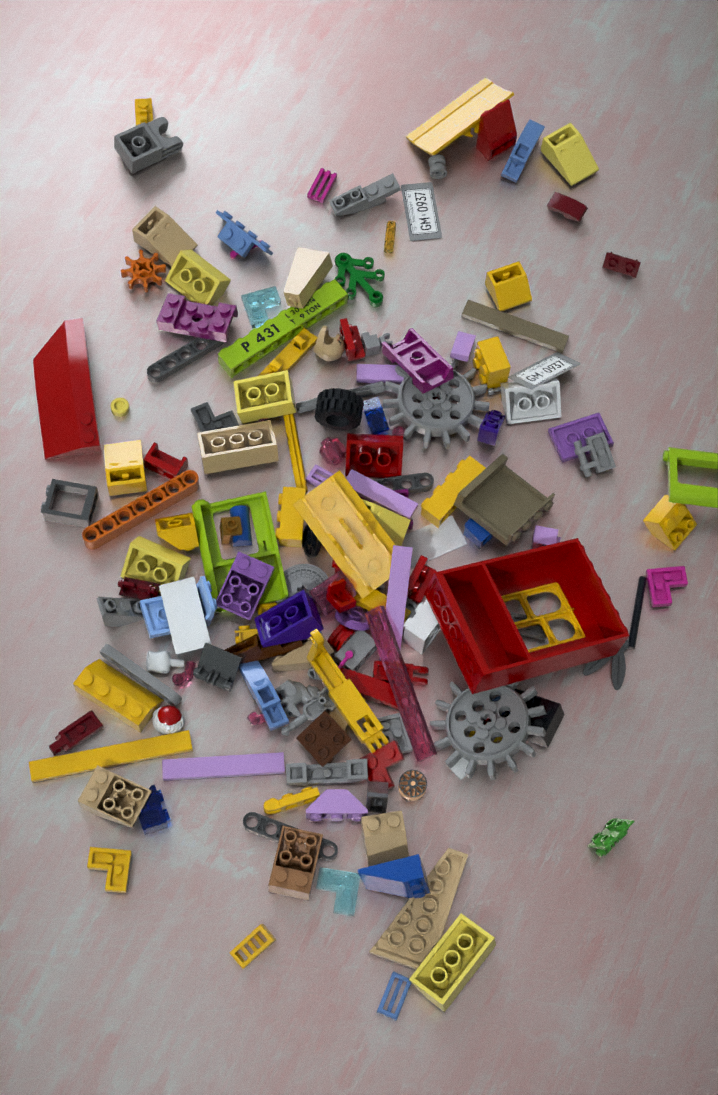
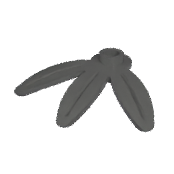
(618, 666)

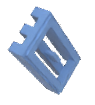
(388, 1013)

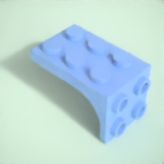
(155, 615)

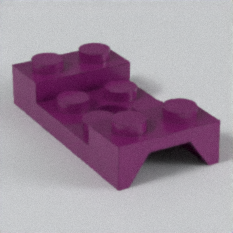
(179, 316)
(427, 371)

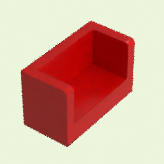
(163, 463)

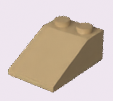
(384, 837)

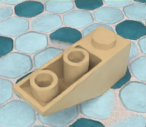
(297, 658)

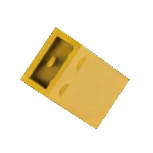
(124, 468)

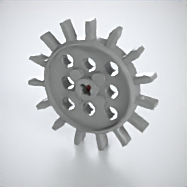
(437, 403)
(495, 727)

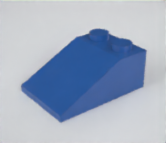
(398, 877)

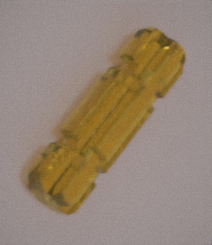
(389, 237)

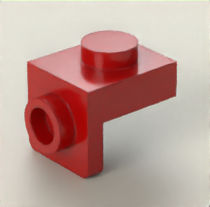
(339, 596)

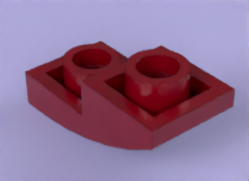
(567, 206)

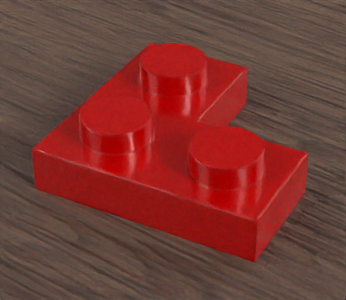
(381, 760)

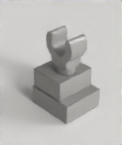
(372, 343)

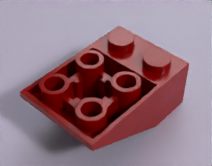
(496, 130)

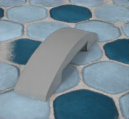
(331, 774)

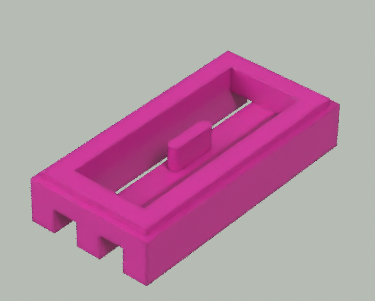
(326, 175)

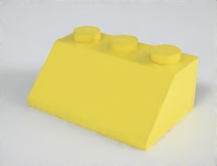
(197, 278)
(154, 562)

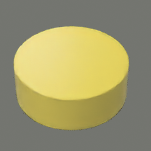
(120, 407)

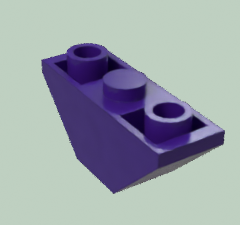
(491, 427)

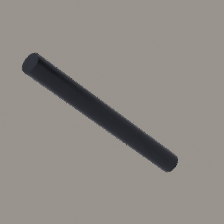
(637, 612)

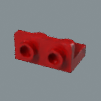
(353, 344)
(419, 580)

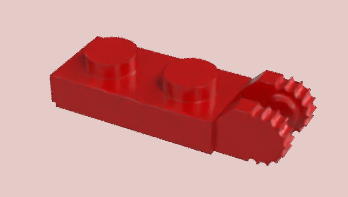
(379, 673)

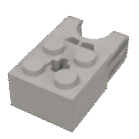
(145, 145)

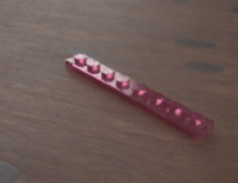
(400, 684)

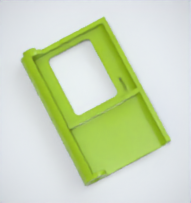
(689, 493)
(215, 567)

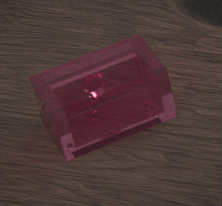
(319, 593)

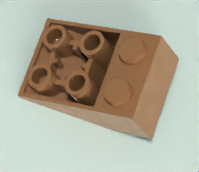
(295, 863)

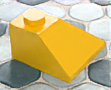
(178, 531)

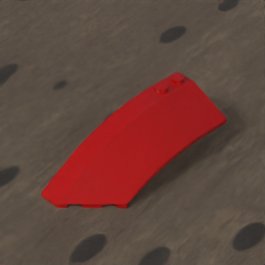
(66, 393)

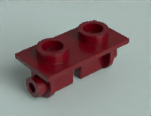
(621, 264)
(138, 588)

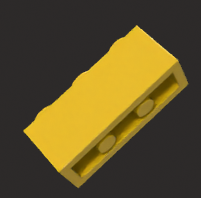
(291, 523)

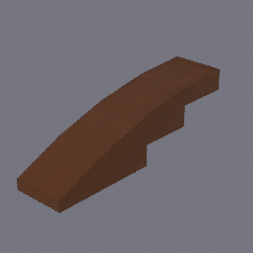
(252, 650)

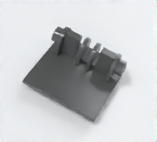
(217, 667)

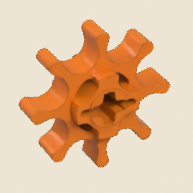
(143, 271)

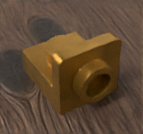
(229, 527)

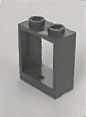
(83, 520)

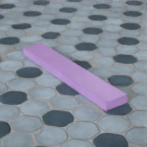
(398, 589)
(223, 766)

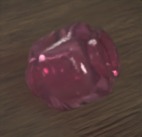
(332, 451)

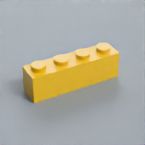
(442, 501)

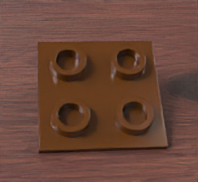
(324, 739)

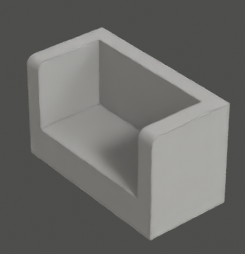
(362, 647)

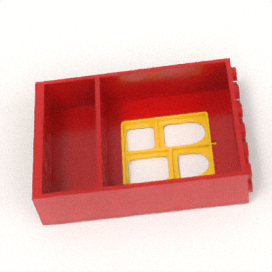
(487, 640)

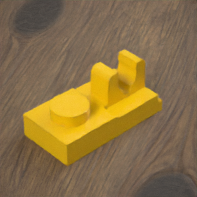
(143, 110)

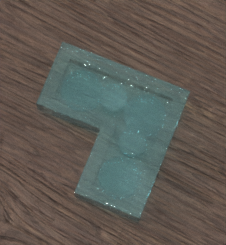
(257, 302)
(345, 886)

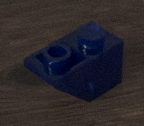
(152, 816)

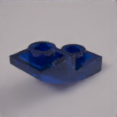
(375, 416)

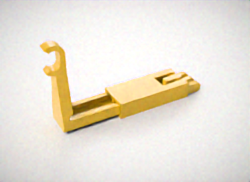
(345, 695)

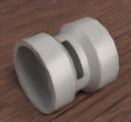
(437, 165)

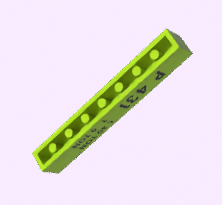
(281, 329)

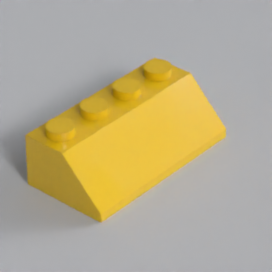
(117, 694)

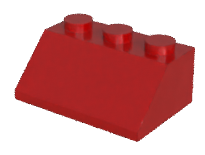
(374, 455)

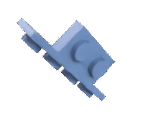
(239, 239)

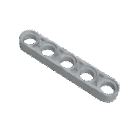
(140, 675)

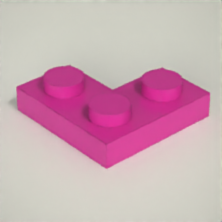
(660, 582)

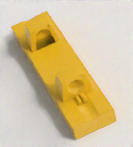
(290, 354)

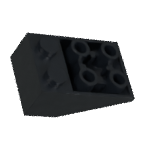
(549, 721)

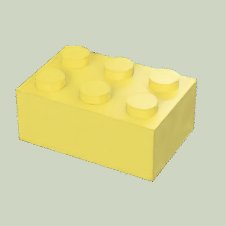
(264, 396)

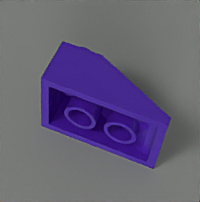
(289, 621)

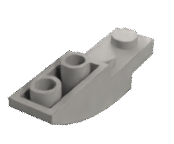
(365, 198)

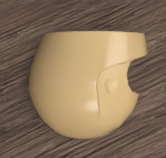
(329, 347)

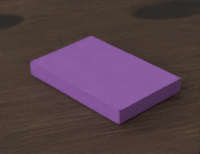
(576, 430)

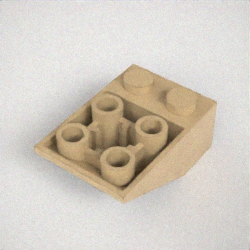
(162, 235)
(113, 797)

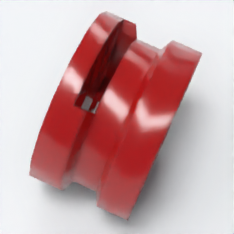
(340, 636)

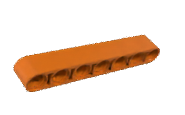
(135, 517)

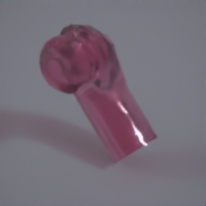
(182, 678)

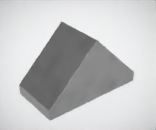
(377, 797)

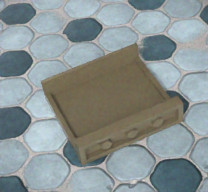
(502, 502)

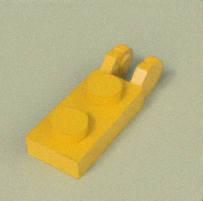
(291, 801)

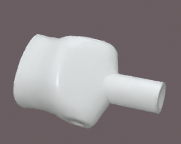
(161, 662)

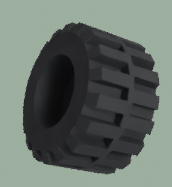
(339, 409)

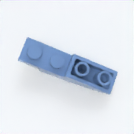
(522, 150)
(264, 694)

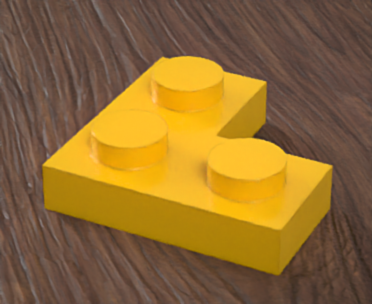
(116, 864)

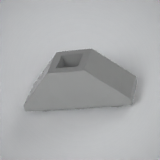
(119, 611)

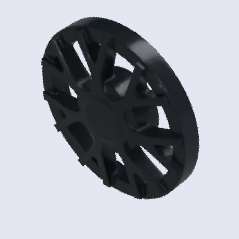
(310, 543)

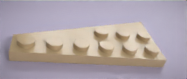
(423, 919)

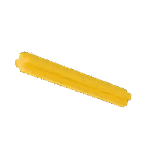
(295, 451)

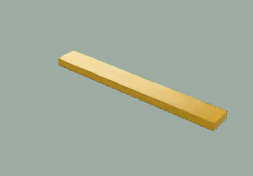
(110, 756)

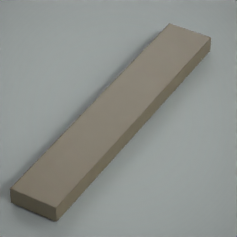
(515, 326)

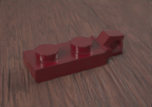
(76, 733)

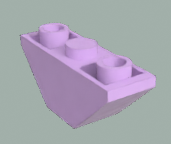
(336, 805)

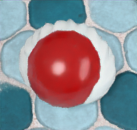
(168, 719)

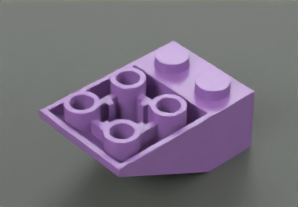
(244, 586)

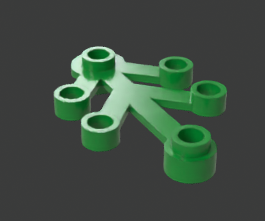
(358, 276)

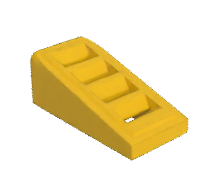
(264, 945)

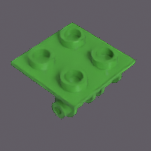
(614, 831)

